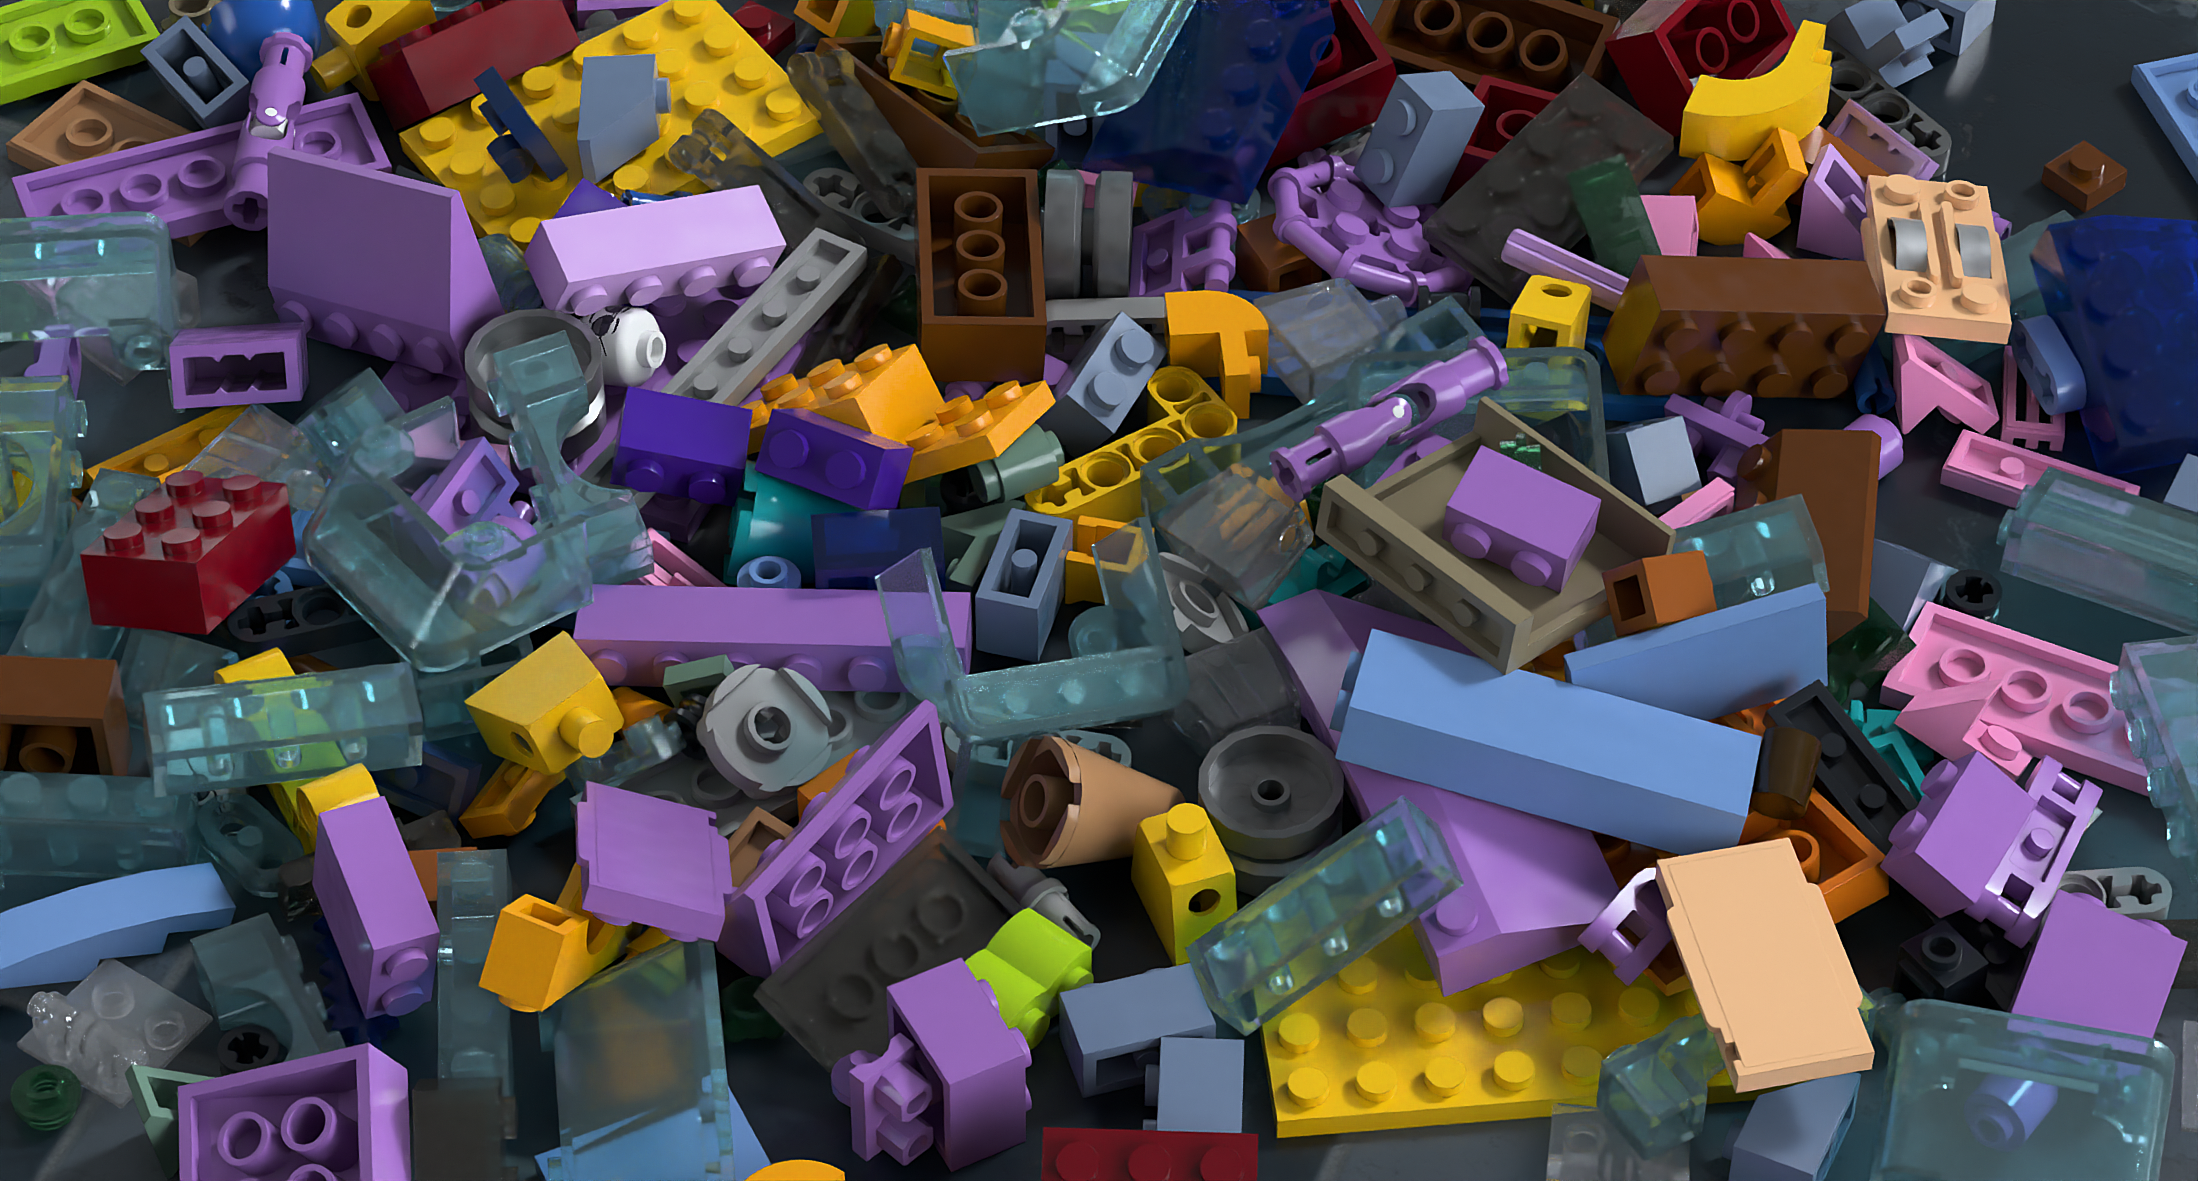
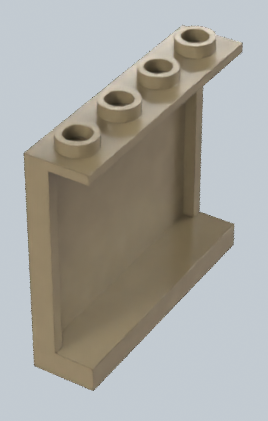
(1398, 540)

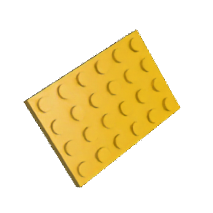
(708, 66)

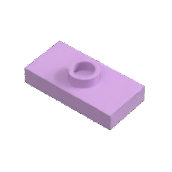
(1880, 143)

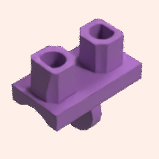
(1719, 431)
(885, 1101)

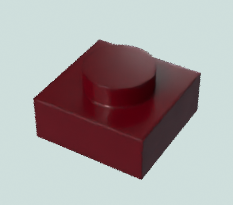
(769, 29)

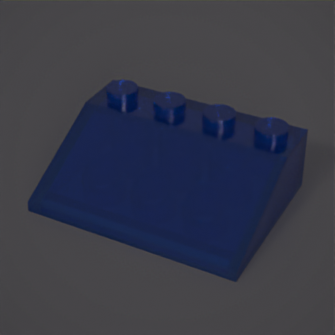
(1218, 98)
(2130, 316)

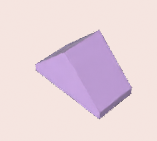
(1832, 208)

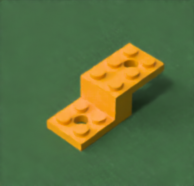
(899, 400)

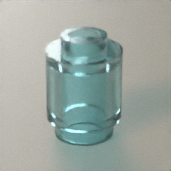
(510, 274)

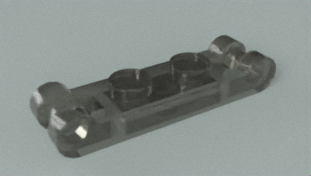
(856, 128)
(746, 164)

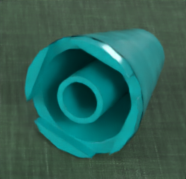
(774, 521)

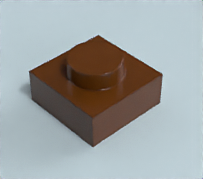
(2084, 176)

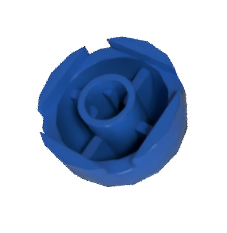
(243, 24)

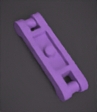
(2038, 853)

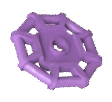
(1357, 235)

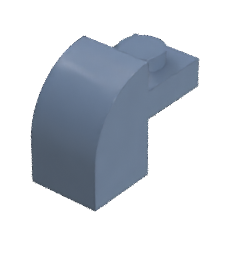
(1885, 41)

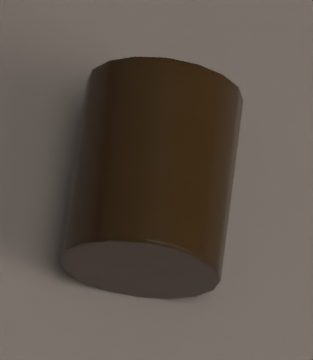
(1785, 773)

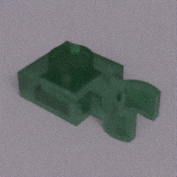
(1866, 652)

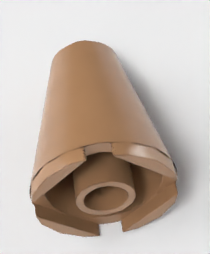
(1075, 805)

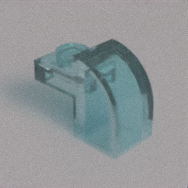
(345, 414)

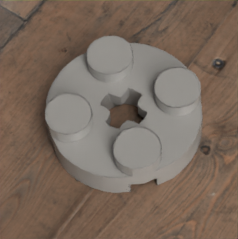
(1198, 615)
(741, 754)

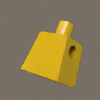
(357, 32)
(1549, 314)
(547, 709)
(1177, 862)

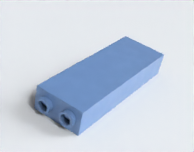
(1545, 746)

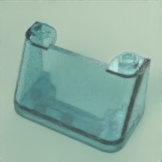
(642, 1071)
(2018, 1099)

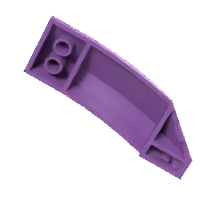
(1524, 875)

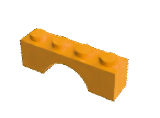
(550, 948)

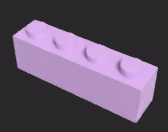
(654, 250)

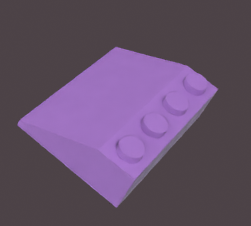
(375, 261)
(841, 845)
(299, 1121)

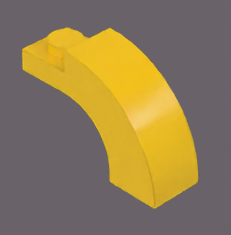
(1739, 115)

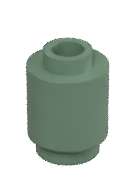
(1020, 469)

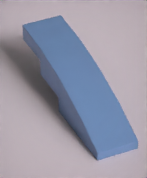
(115, 918)

